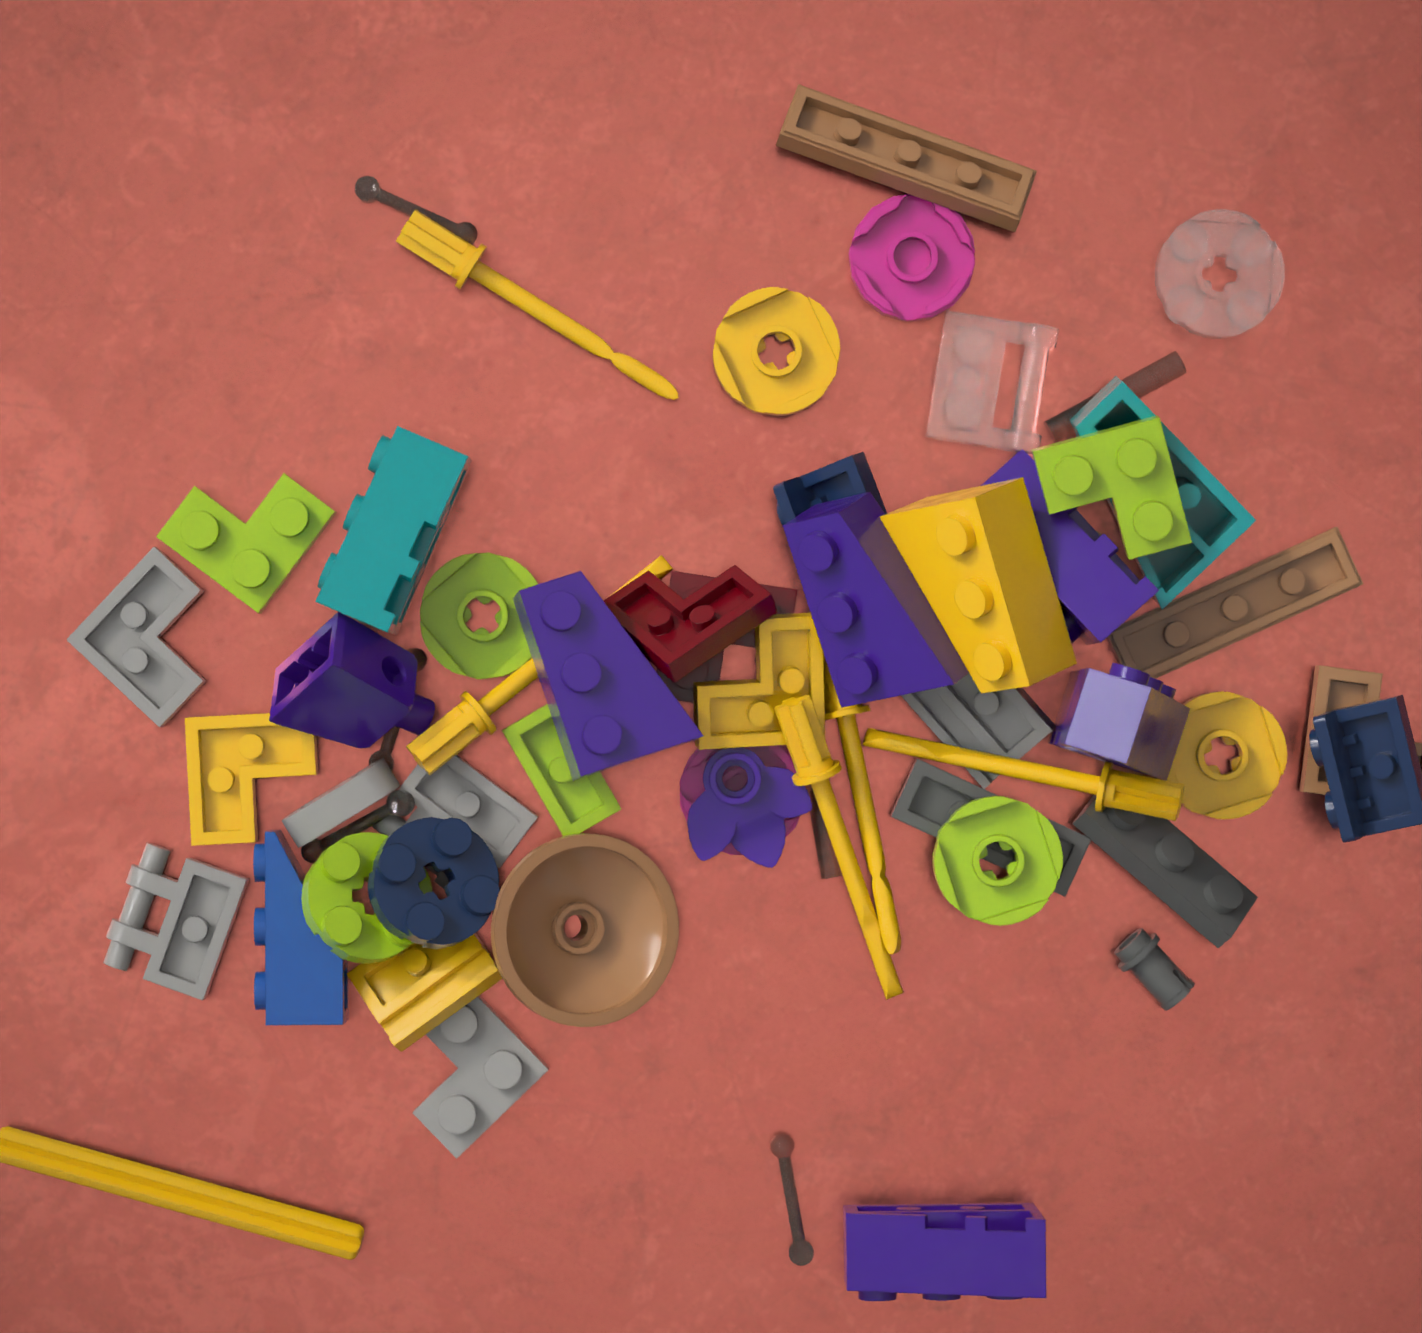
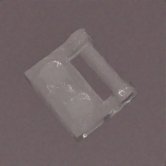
(970, 379)

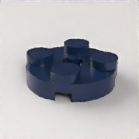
(448, 848)

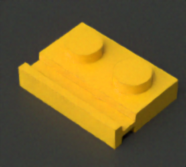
(424, 986)

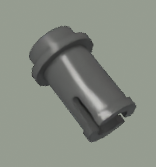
(1153, 968)

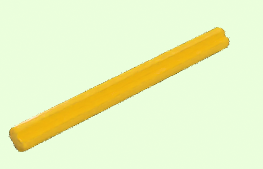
(180, 1193)

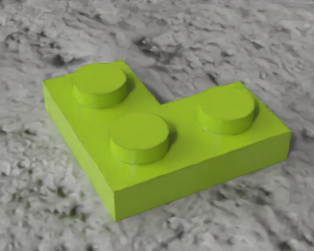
(1130, 468)
(252, 556)
(570, 803)

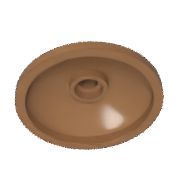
(623, 939)

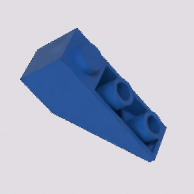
(301, 975)

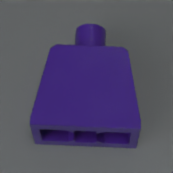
(349, 686)

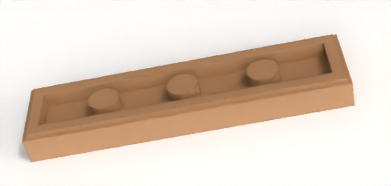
(906, 158)
(1237, 606)

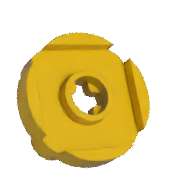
(791, 318)
(1252, 773)

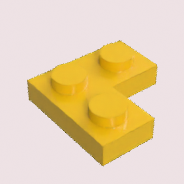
(786, 667)
(222, 770)

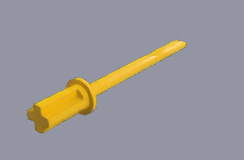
(462, 261)
(472, 718)
(815, 767)
(1112, 788)
(864, 810)

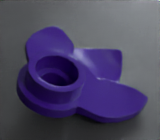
(745, 817)

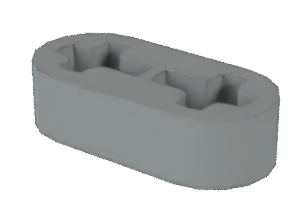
(340, 802)

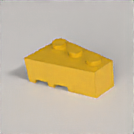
(987, 581)

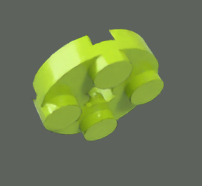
(446, 612)
(1029, 878)
(330, 905)

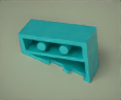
(1210, 509)
(392, 530)

